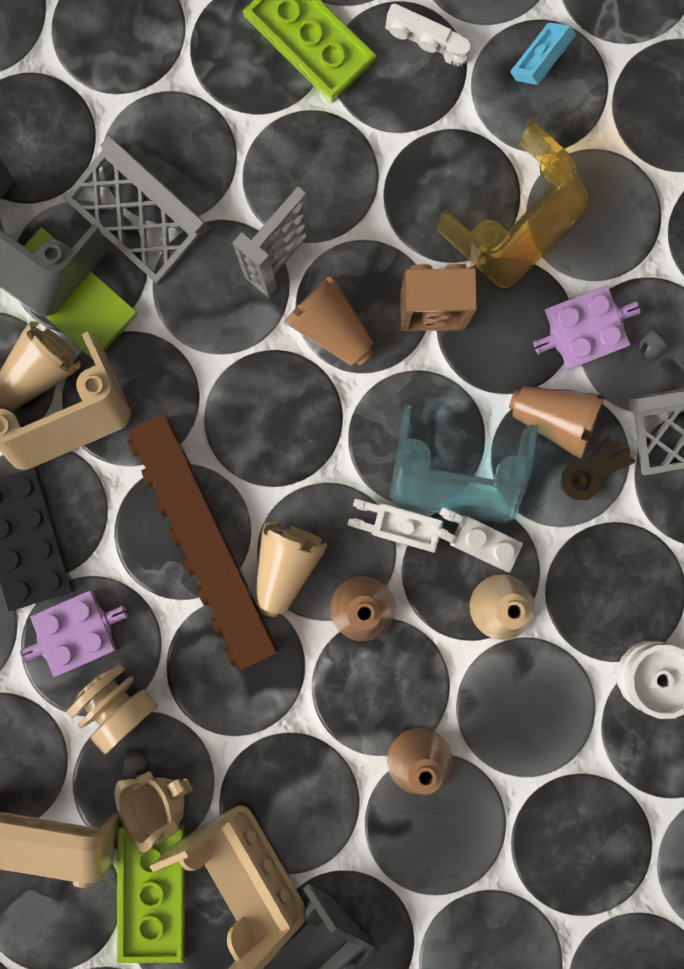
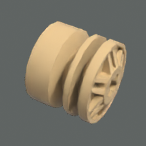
(111, 708)

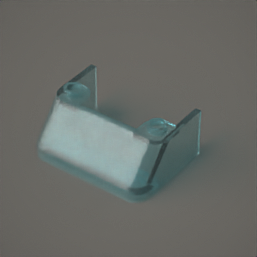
(479, 498)

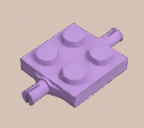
(587, 327)
(73, 633)

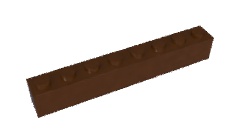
(202, 541)

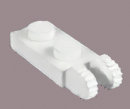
(428, 34)
(399, 525)
(480, 541)

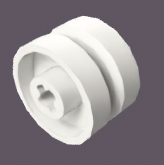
(639, 674)

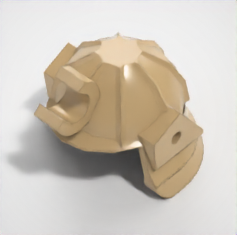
(150, 808)

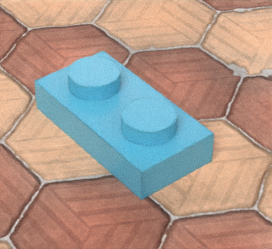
(543, 53)

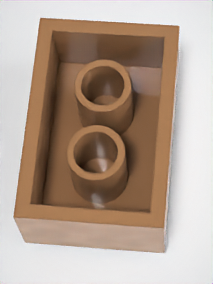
(437, 298)

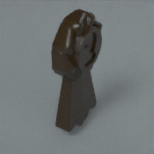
(583, 478)

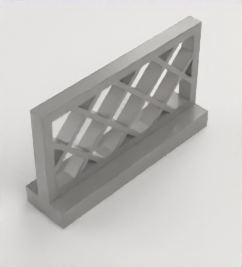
(154, 190)
(274, 243)
(657, 404)

